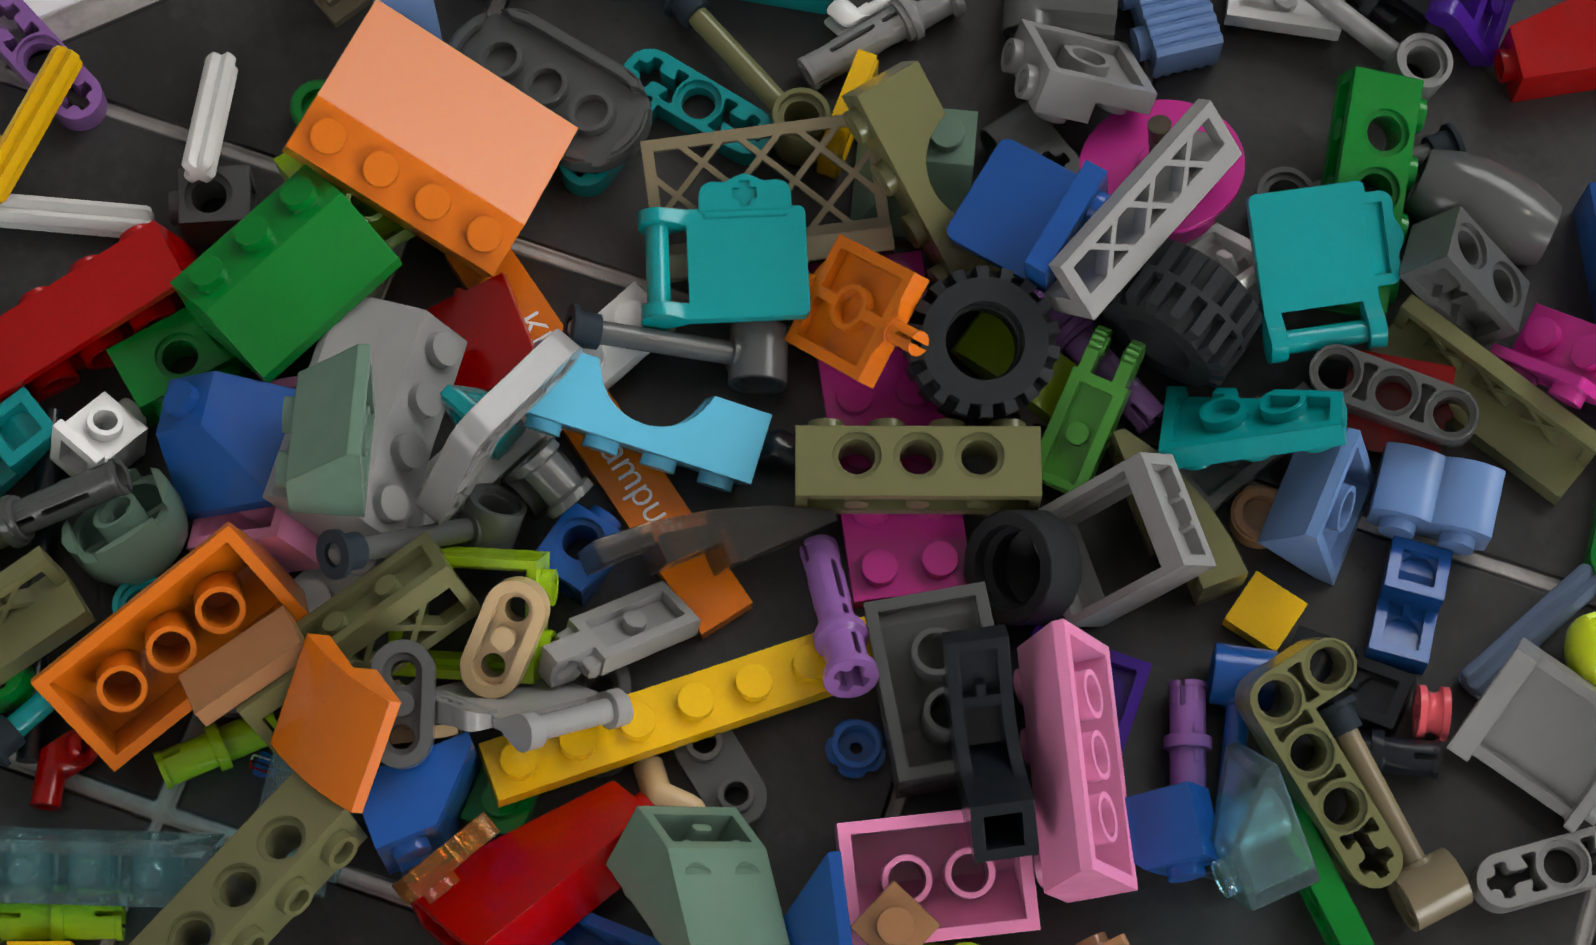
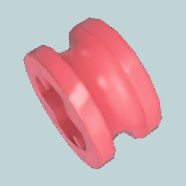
(1431, 712)

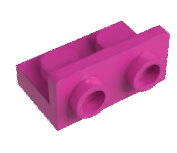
(1556, 354)

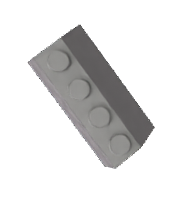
(411, 366)

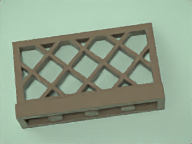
(871, 232)

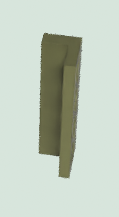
(1516, 419)
(380, 601)
(38, 616)

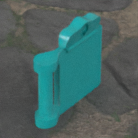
(1321, 252)
(741, 256)

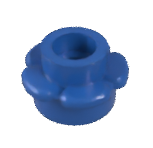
(861, 733)

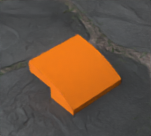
(335, 723)

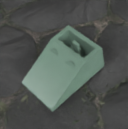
(698, 877)

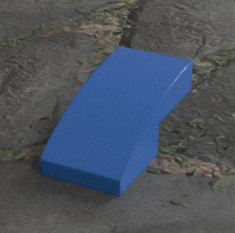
(1408, 605)

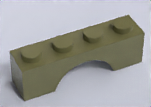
(896, 120)

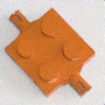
(859, 311)

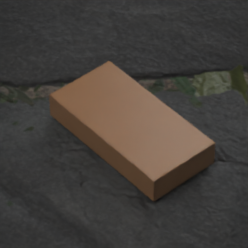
(243, 666)

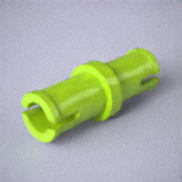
(209, 750)
(61, 922)

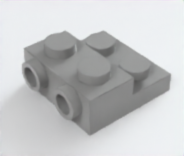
(1072, 71)

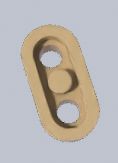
(505, 634)

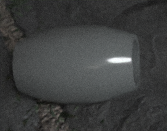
(1498, 198)

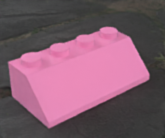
(1074, 764)

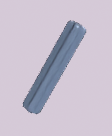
(1535, 626)

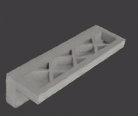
(1142, 213)

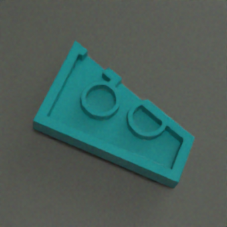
(1249, 429)

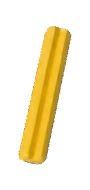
(35, 114)

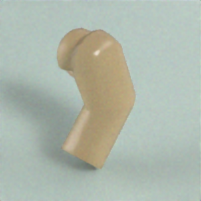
(655, 785)

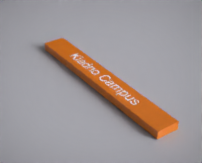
(631, 489)

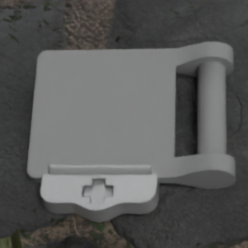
(533, 711)

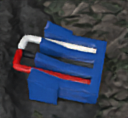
(262, 766)

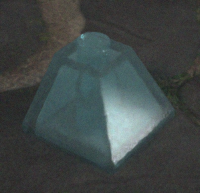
(1257, 833)

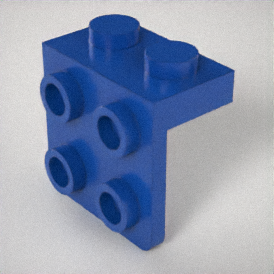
(1026, 211)

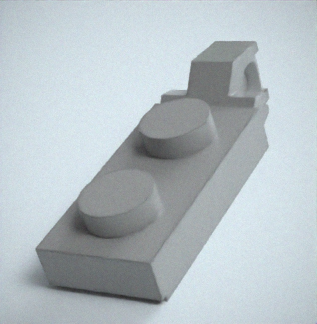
(618, 634)

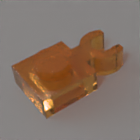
(435, 873)

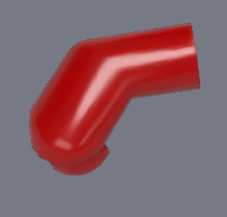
(57, 764)

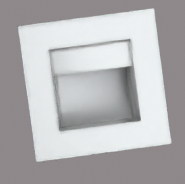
(98, 434)

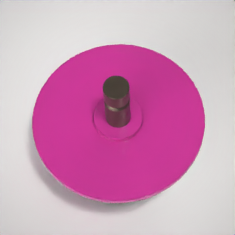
(1127, 139)

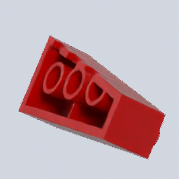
(90, 310)

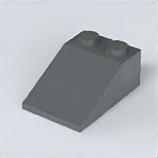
(910, 685)

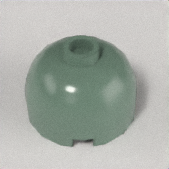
(131, 534)

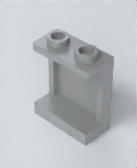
(1537, 732)

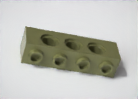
(942, 490)
(257, 865)

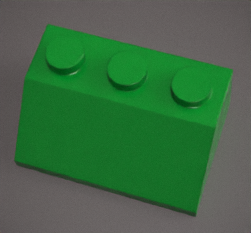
(285, 274)

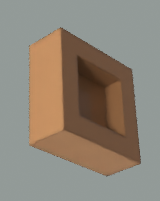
(894, 920)

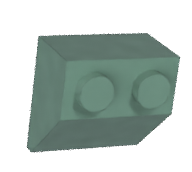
(330, 436)

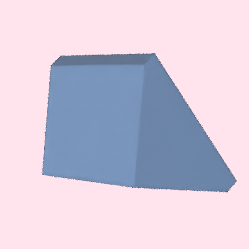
(1320, 507)

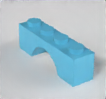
(716, 440)

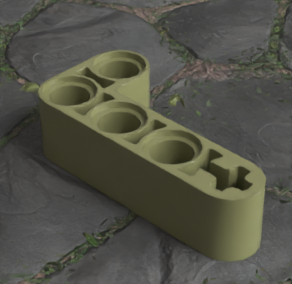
(1328, 766)

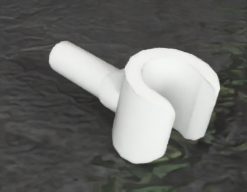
(846, 15)

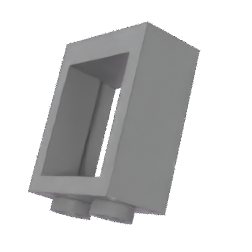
(1168, 520)

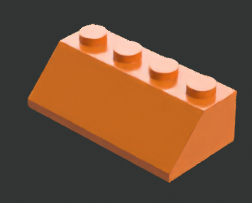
(123, 677)

